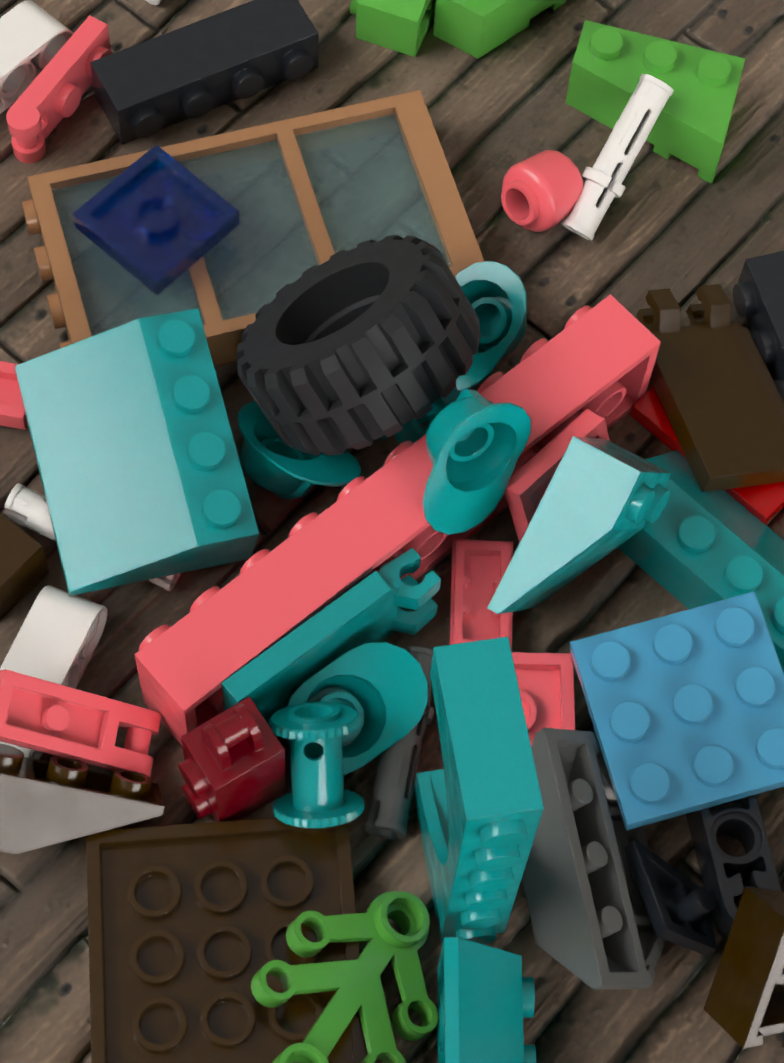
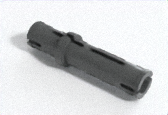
(398, 769)

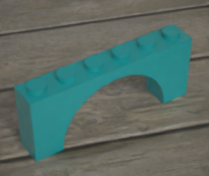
(487, 799)

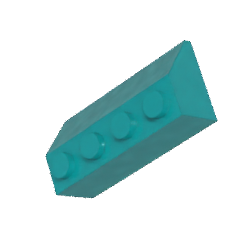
(711, 549)
(482, 1004)

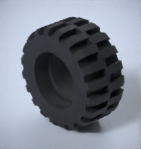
(359, 345)

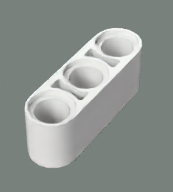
(27, 45)
(56, 641)

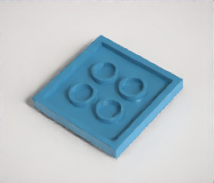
(686, 708)

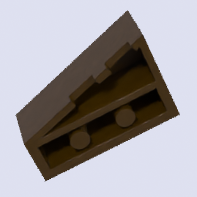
(750, 974)

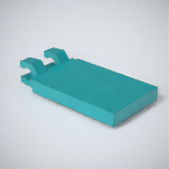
(358, 617)

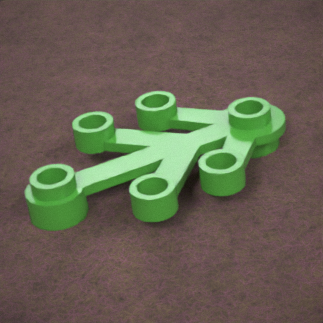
(358, 980)

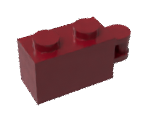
(232, 764)

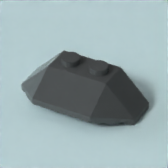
(578, 873)

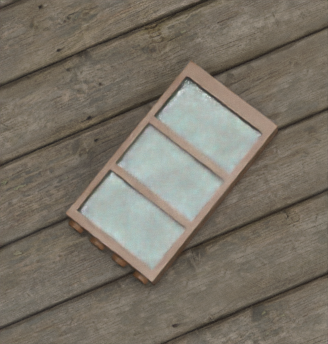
(300, 197)

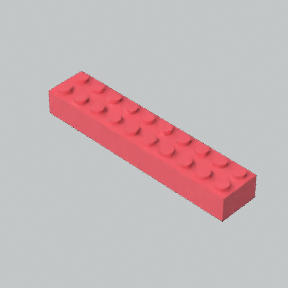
(593, 364)

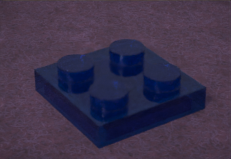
(156, 219)

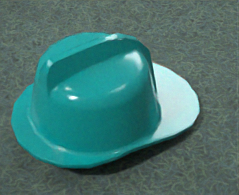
(501, 308)
(472, 459)
(283, 468)
(378, 683)

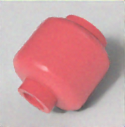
(541, 190)

